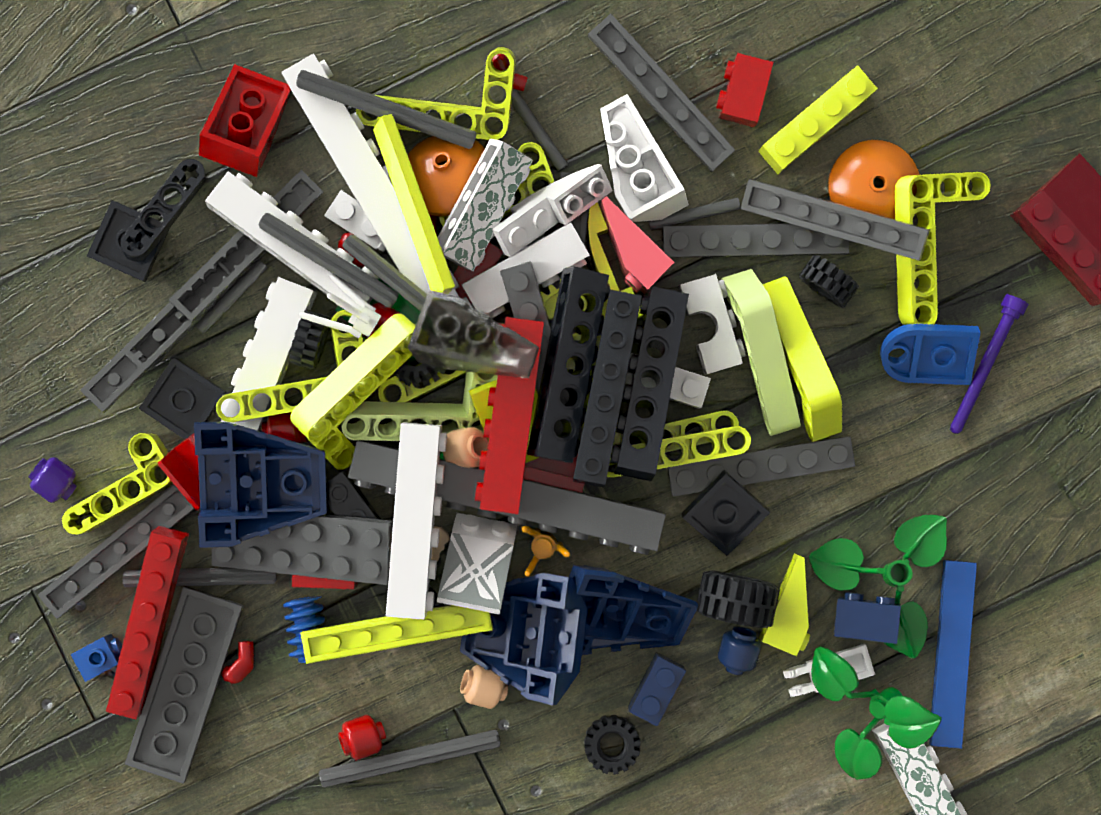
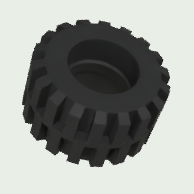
(737, 599)

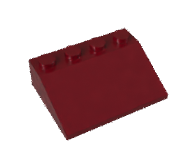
(1067, 225)

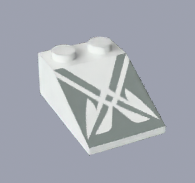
(477, 563)

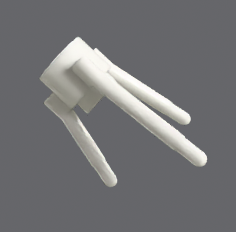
(362, 318)

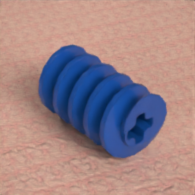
(304, 619)

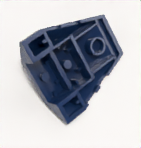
(254, 483)
(629, 611)
(534, 637)

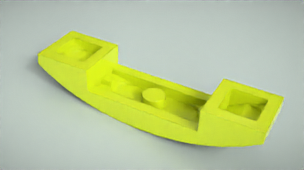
(596, 227)

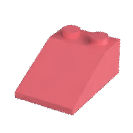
(637, 254)

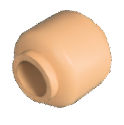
(465, 447)
(483, 687)

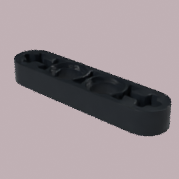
(159, 207)

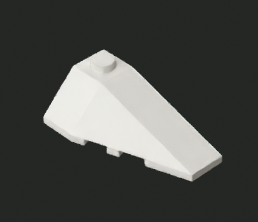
(639, 169)

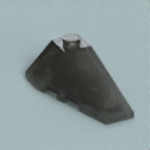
(468, 340)

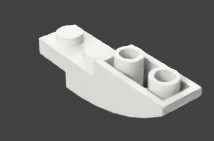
(551, 205)

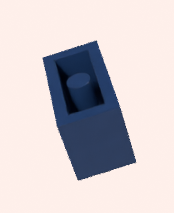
(867, 618)
(656, 689)

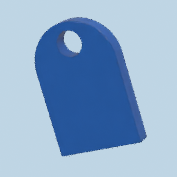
(932, 353)

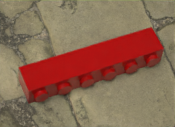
(508, 430)
(147, 622)

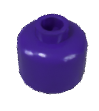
(52, 479)

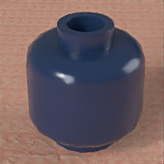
(739, 650)

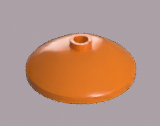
(854, 172)
(442, 183)

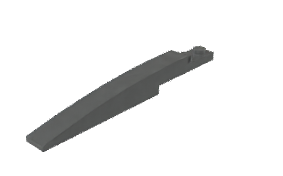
(191, 303)

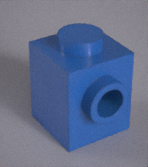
(98, 656)

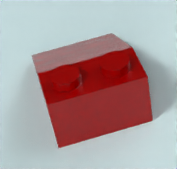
(244, 120)

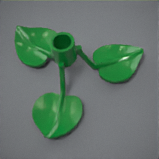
(921, 540)
(908, 720)

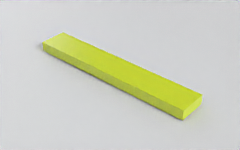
(413, 205)
(391, 632)

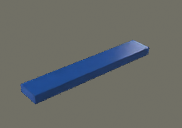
(953, 652)

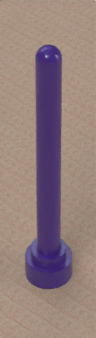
(1011, 311)

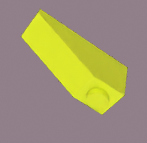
(791, 613)

